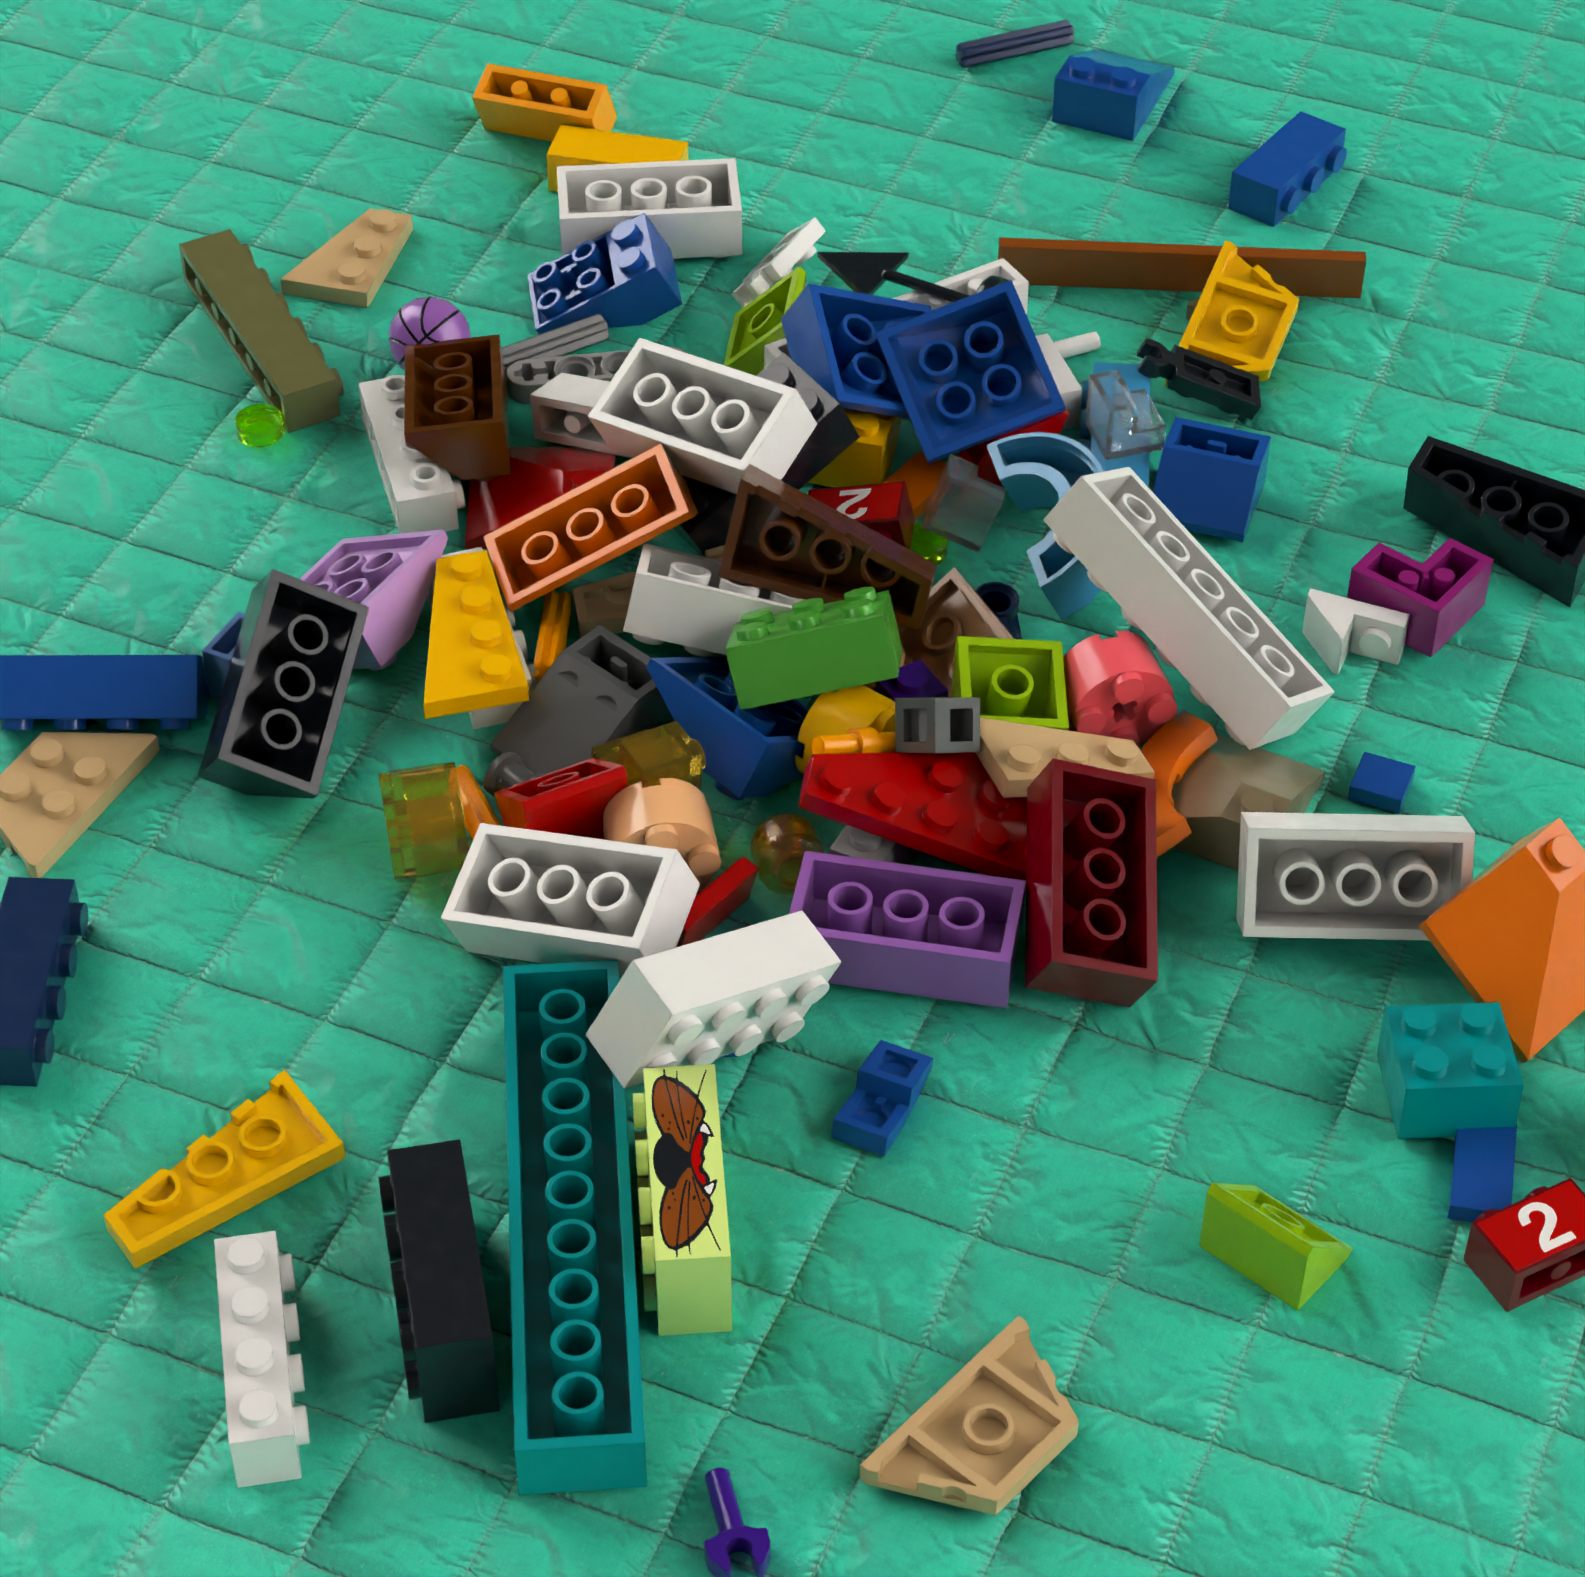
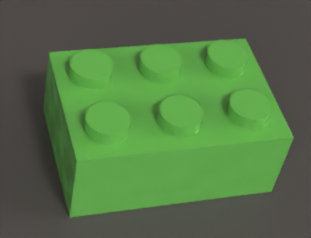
(814, 648)

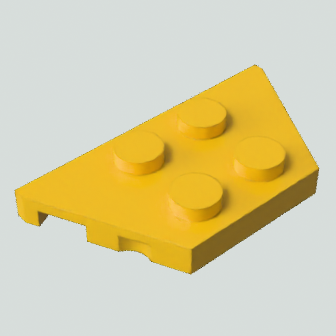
(1240, 316)

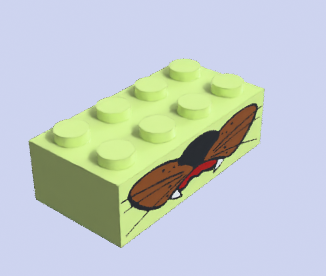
(684, 1200)

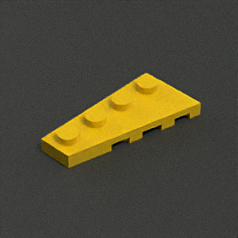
(470, 641)
(240, 1166)

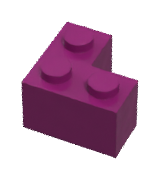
(1436, 594)

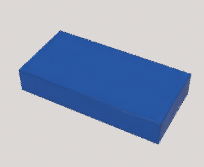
(1481, 1171)

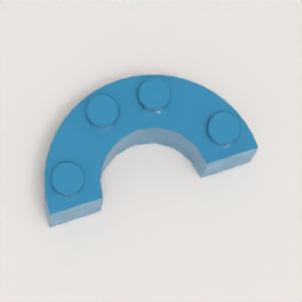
(1038, 473)

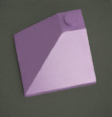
(387, 576)

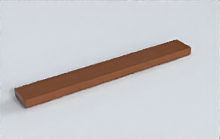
(1177, 266)

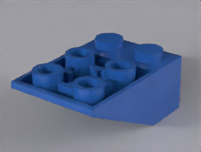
(619, 275)

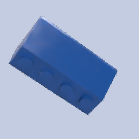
(102, 689)

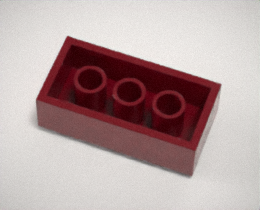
(1091, 884)

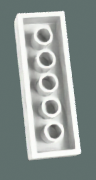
(1187, 607)

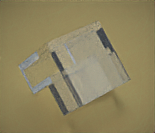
(1122, 419)
(962, 504)

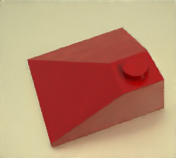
(535, 479)

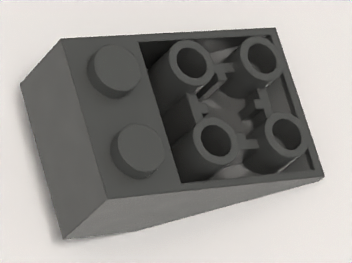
(584, 700)

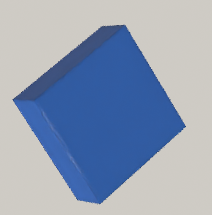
(1381, 782)

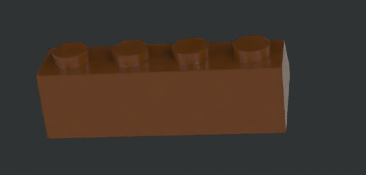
(459, 406)

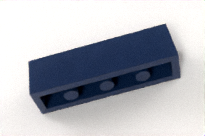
(36, 956)

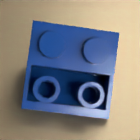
(1212, 477)

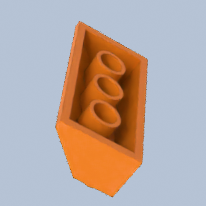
(589, 526)

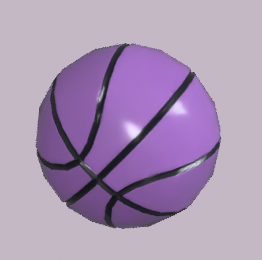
(425, 322)

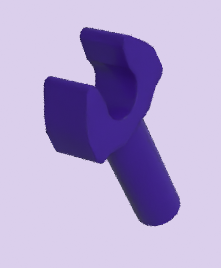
(732, 1534)

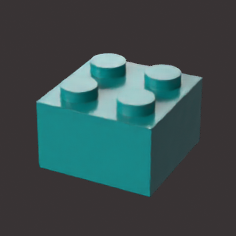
(1448, 1068)

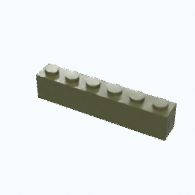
(261, 330)

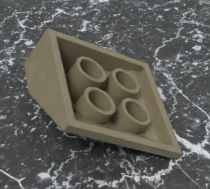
(1234, 781)

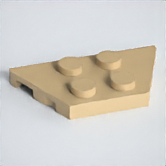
(63, 787)
(980, 1431)

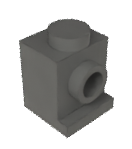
(937, 724)

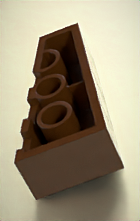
(813, 551)

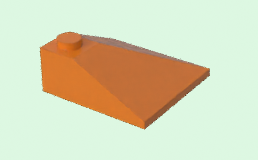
(1522, 936)

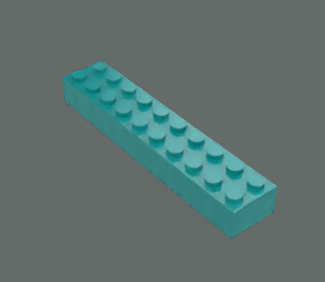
(570, 1239)

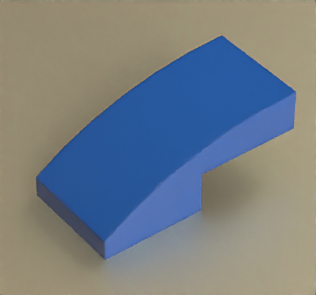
(883, 1098)

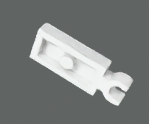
(791, 250)

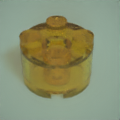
(424, 820)

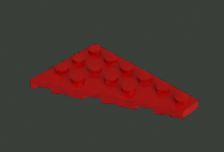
(924, 802)

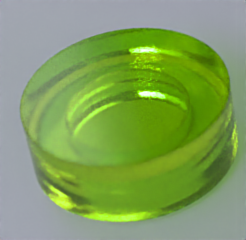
(259, 425)
(929, 544)

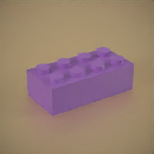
(914, 926)

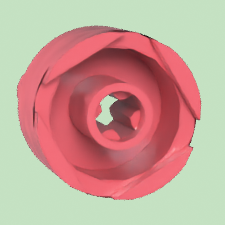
(1117, 688)

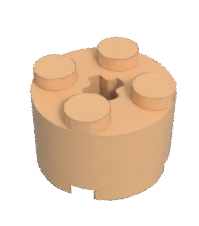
(666, 817)

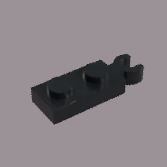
(1201, 378)

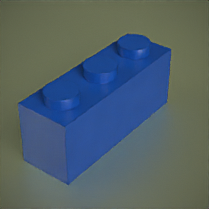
(1287, 169)

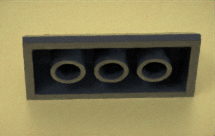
(284, 689)

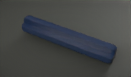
(1014, 43)

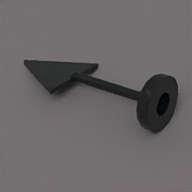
(869, 270)

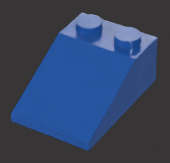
(1108, 92)

